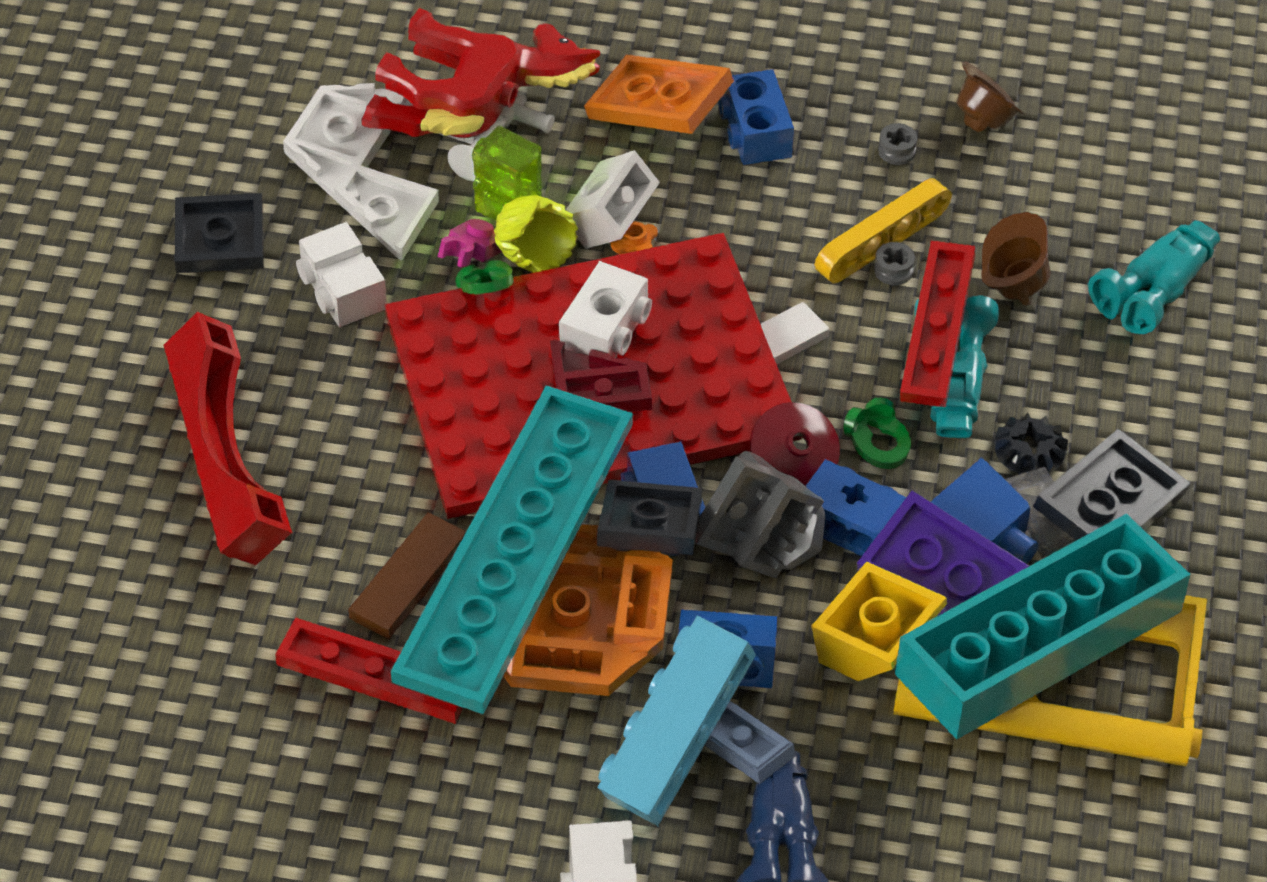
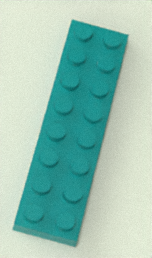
(512, 550)

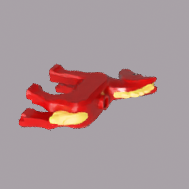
(484, 82)

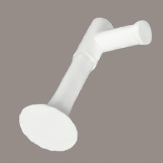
(461, 155)

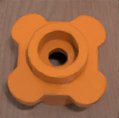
(635, 238)

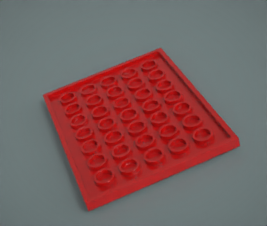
(486, 358)

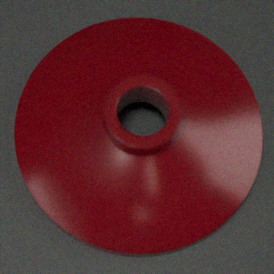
(774, 440)

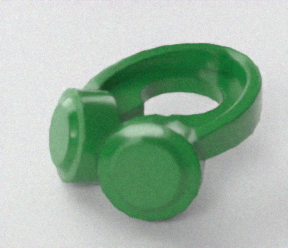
(492, 278)
(881, 415)

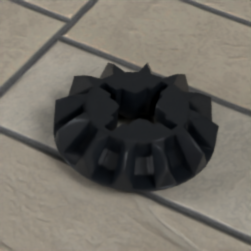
(1015, 452)

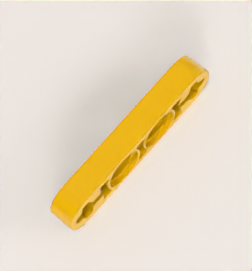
(890, 224)

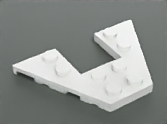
(336, 153)

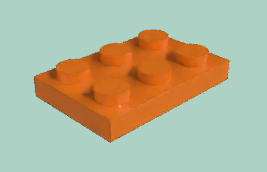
(659, 93)

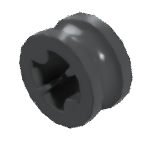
(904, 151)
(894, 273)

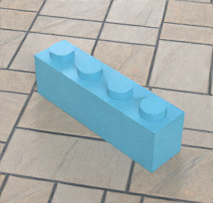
(675, 720)

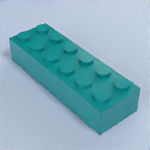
(1041, 625)

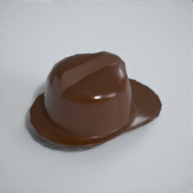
(984, 101)
(1017, 257)

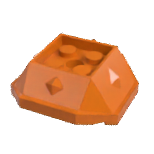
(614, 625)

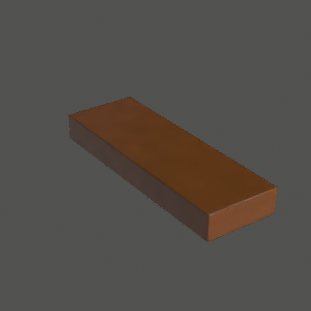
(407, 576)

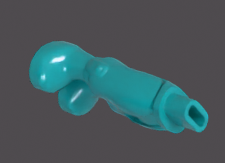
(1163, 268)
(968, 370)

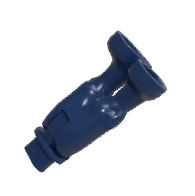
(783, 817)

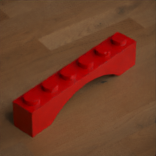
(204, 373)

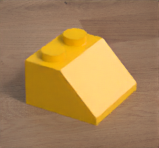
(868, 617)

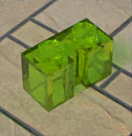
(504, 170)

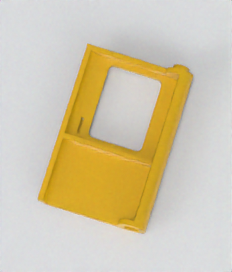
(1109, 733)

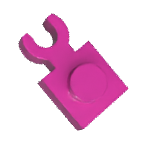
(468, 240)

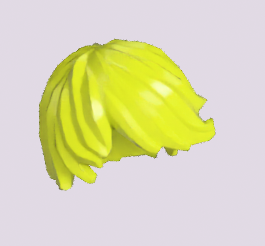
(535, 233)

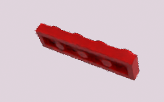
(937, 324)
(355, 666)

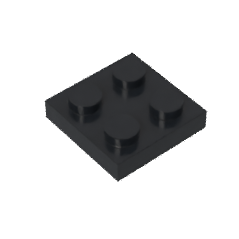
(219, 233)
(649, 517)

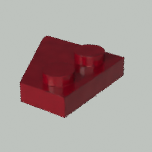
(602, 378)

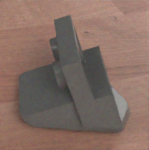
(762, 518)

